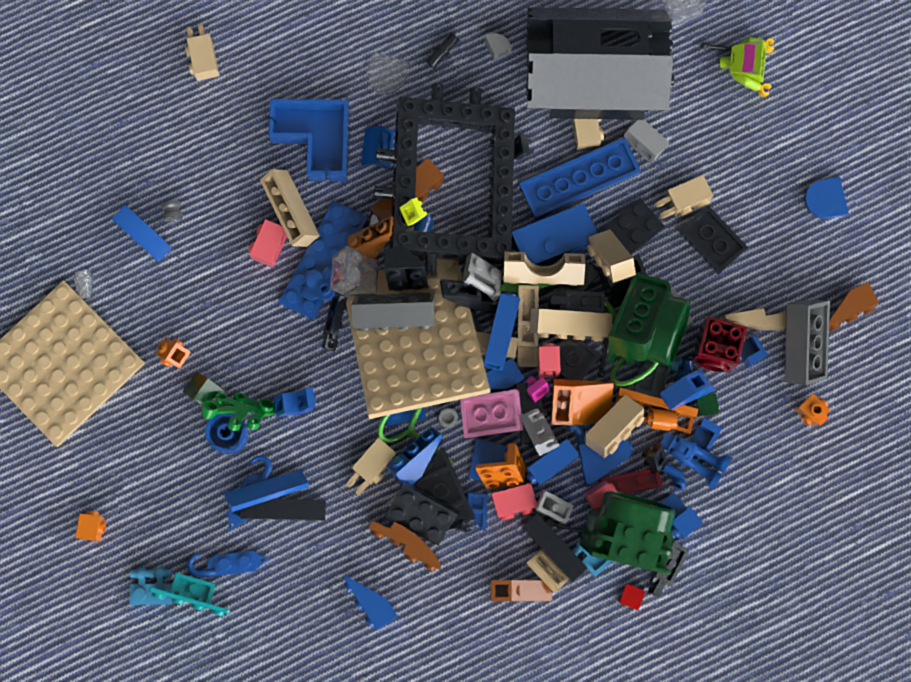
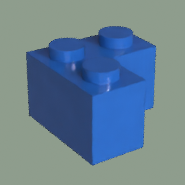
(685, 518)

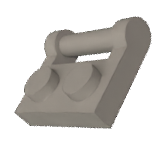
(482, 276)

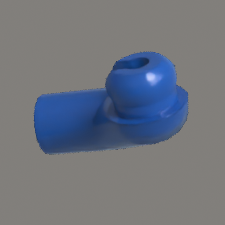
(687, 369)
(579, 433)
(677, 476)

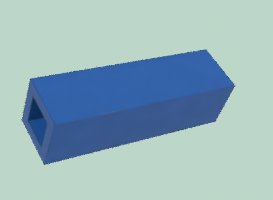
(501, 331)

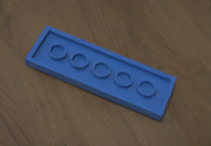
(579, 178)
(333, 233)

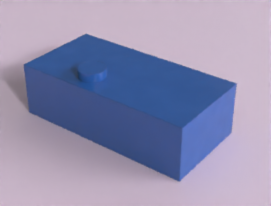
(555, 235)

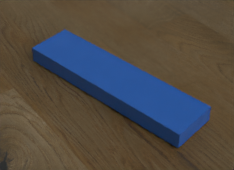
(266, 490)

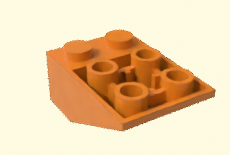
(580, 401)

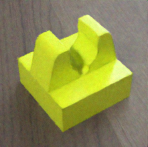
(412, 211)

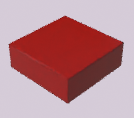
(632, 597)

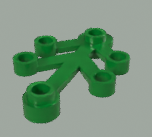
(236, 406)

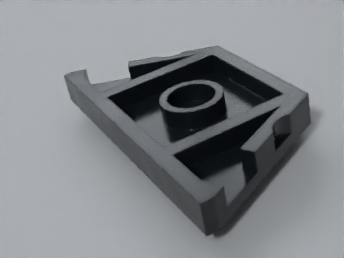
(443, 484)

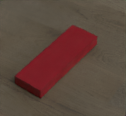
(634, 481)

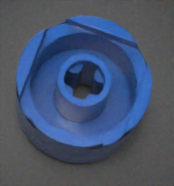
(226, 445)

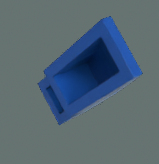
(141, 233)

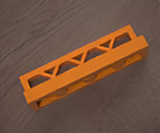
(656, 403)

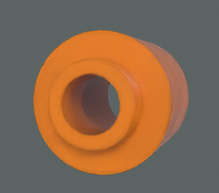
(662, 419)

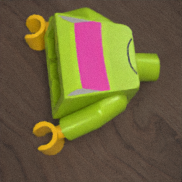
(748, 63)

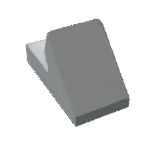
(554, 507)

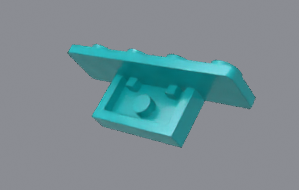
(191, 591)

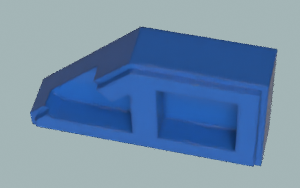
(478, 503)

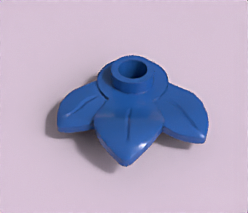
(316, 284)

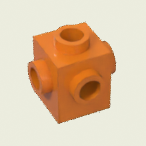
(172, 352)
(813, 410)

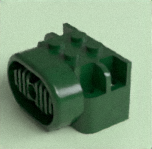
(649, 322)
(630, 531)

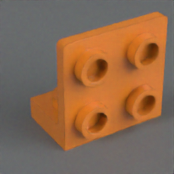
(504, 474)

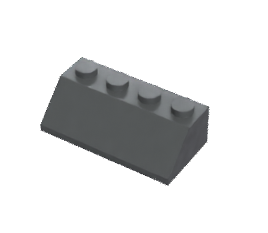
(393, 310)
(807, 341)

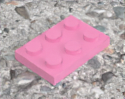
(491, 414)

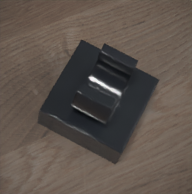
(521, 147)
(655, 457)

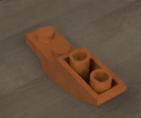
(415, 547)

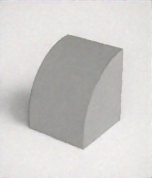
(497, 45)

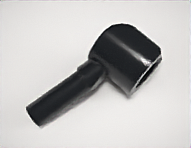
(459, 527)

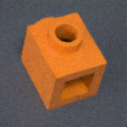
(90, 526)

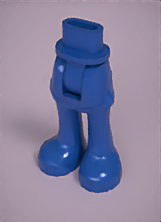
(684, 450)

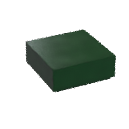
(707, 405)

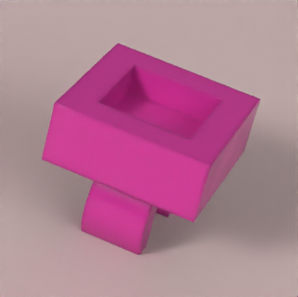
(537, 389)

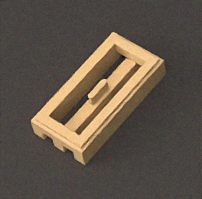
(545, 573)

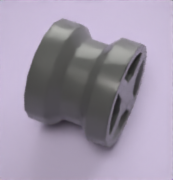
(172, 211)

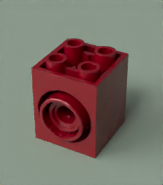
(718, 345)

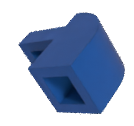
(295, 403)

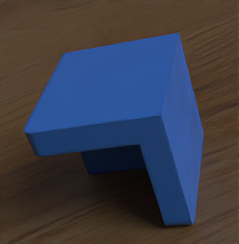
(752, 351)
(706, 434)

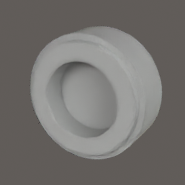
(448, 418)

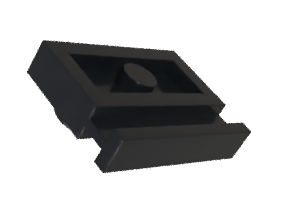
(654, 382)

